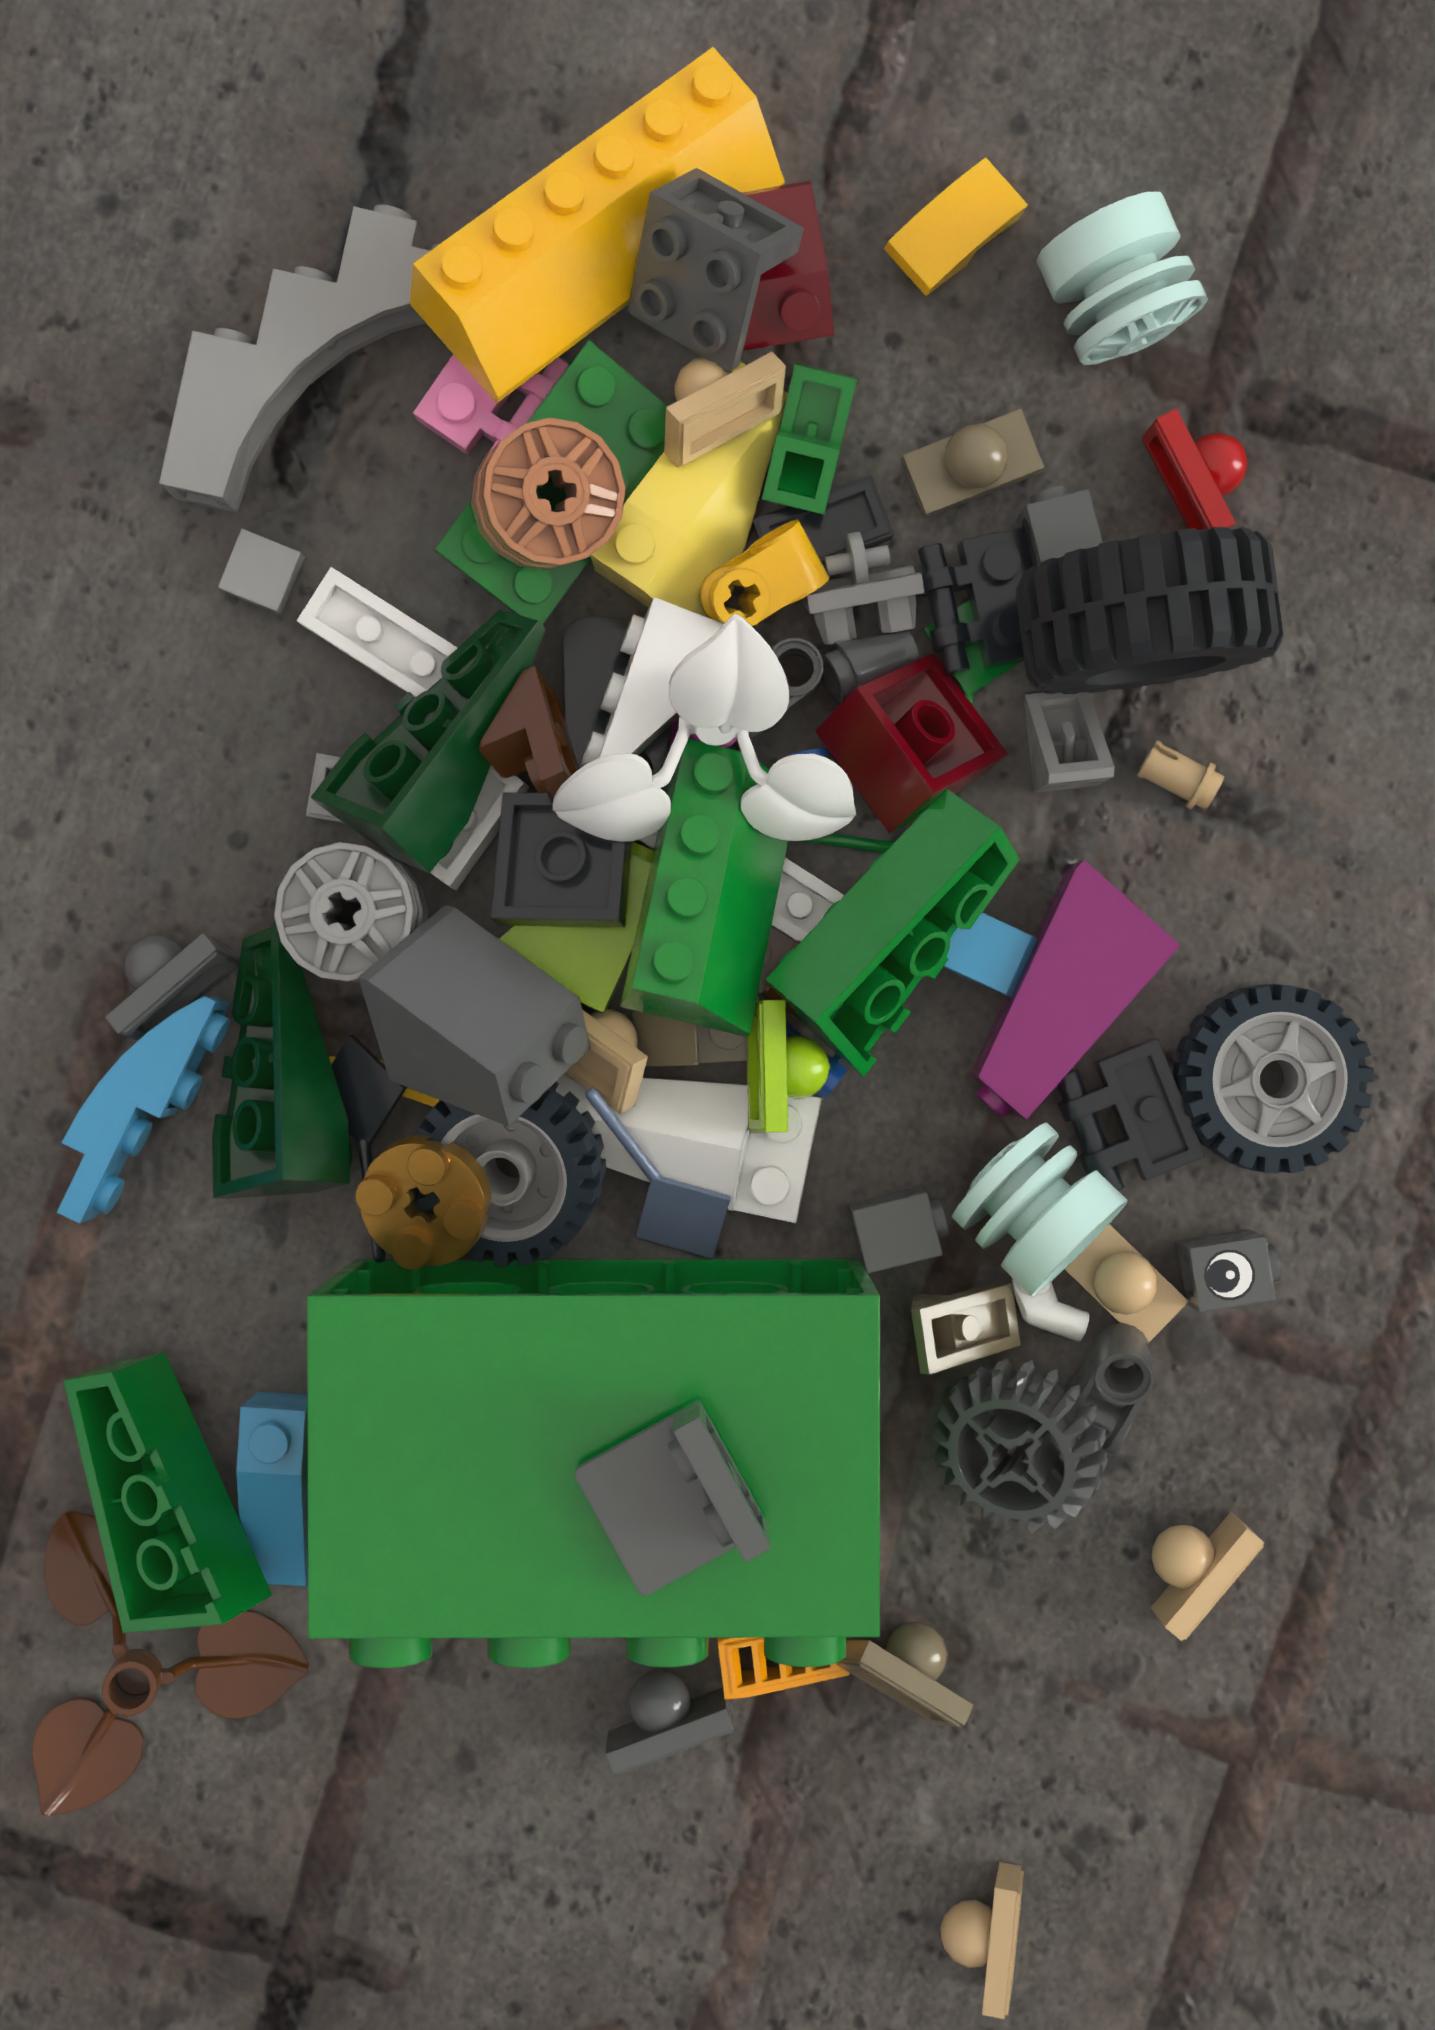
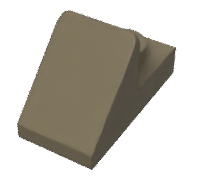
(685, 1044)
(964, 1326)

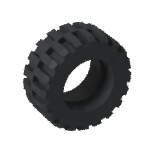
(1149, 610)

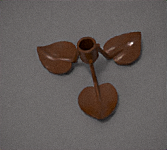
(89, 1751)

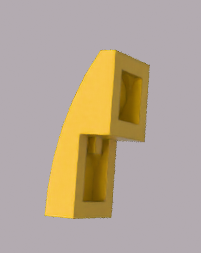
(955, 226)

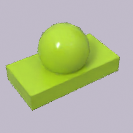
(779, 1068)

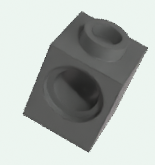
(1059, 523)
(898, 1228)

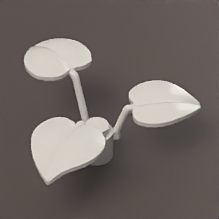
(720, 694)

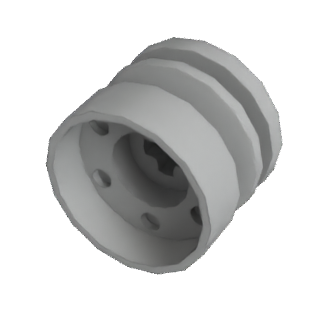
(311, 897)

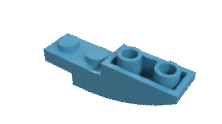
(148, 1079)

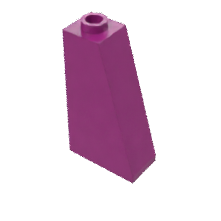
(1082, 974)

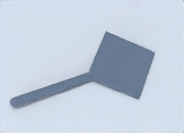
(673, 1210)

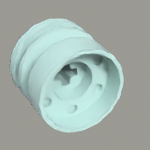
(1117, 270)
(1038, 1208)

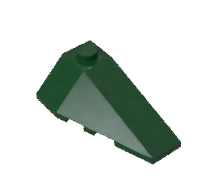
(425, 770)
(284, 1103)

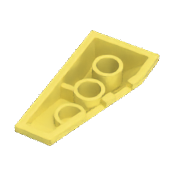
(688, 519)

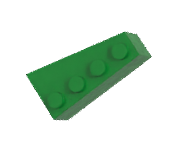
(894, 928)
(159, 1501)

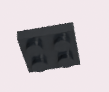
(554, 870)

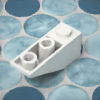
(641, 697)

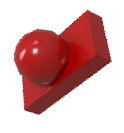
(1196, 471)

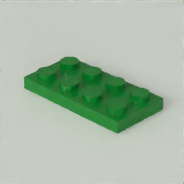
(631, 424)

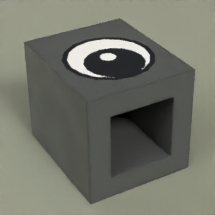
(1227, 1270)

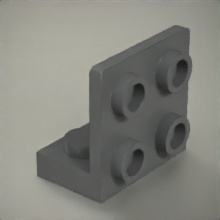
(705, 263)
(673, 1500)

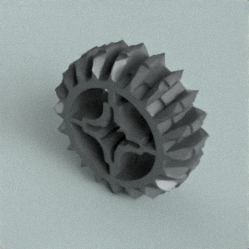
(1031, 1479)

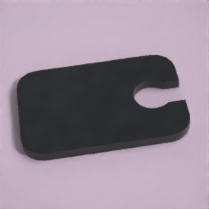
(588, 660)

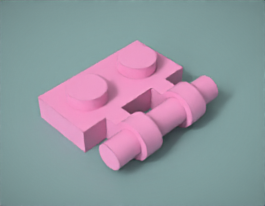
(464, 411)

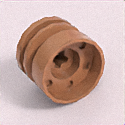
(524, 526)

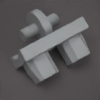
(890, 589)

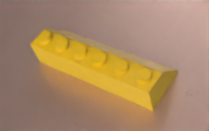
(567, 241)

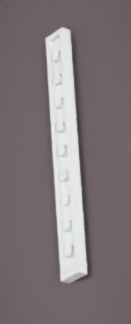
(412, 660)

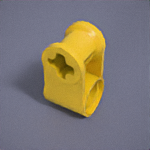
(773, 573)

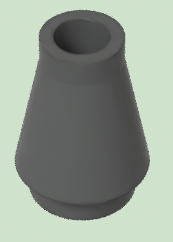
(866, 659)

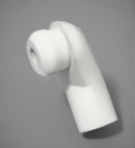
(1049, 1314)

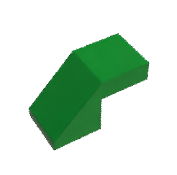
(809, 438)

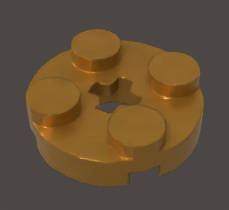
(399, 1226)

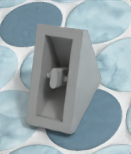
(1065, 742)

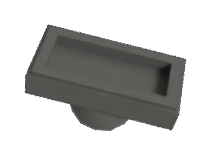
(167, 979)
(666, 1722)

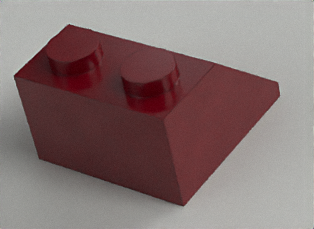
(795, 294)
(909, 740)

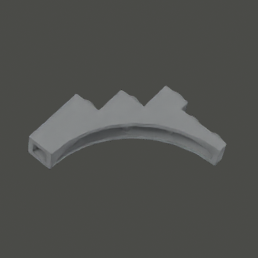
(240, 390)

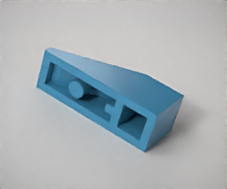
(275, 1484)

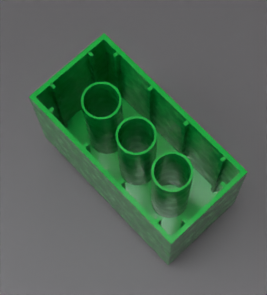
(476, 1389)

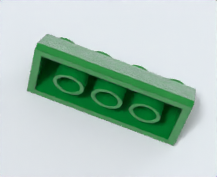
(706, 900)

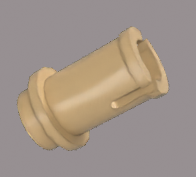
(1181, 775)

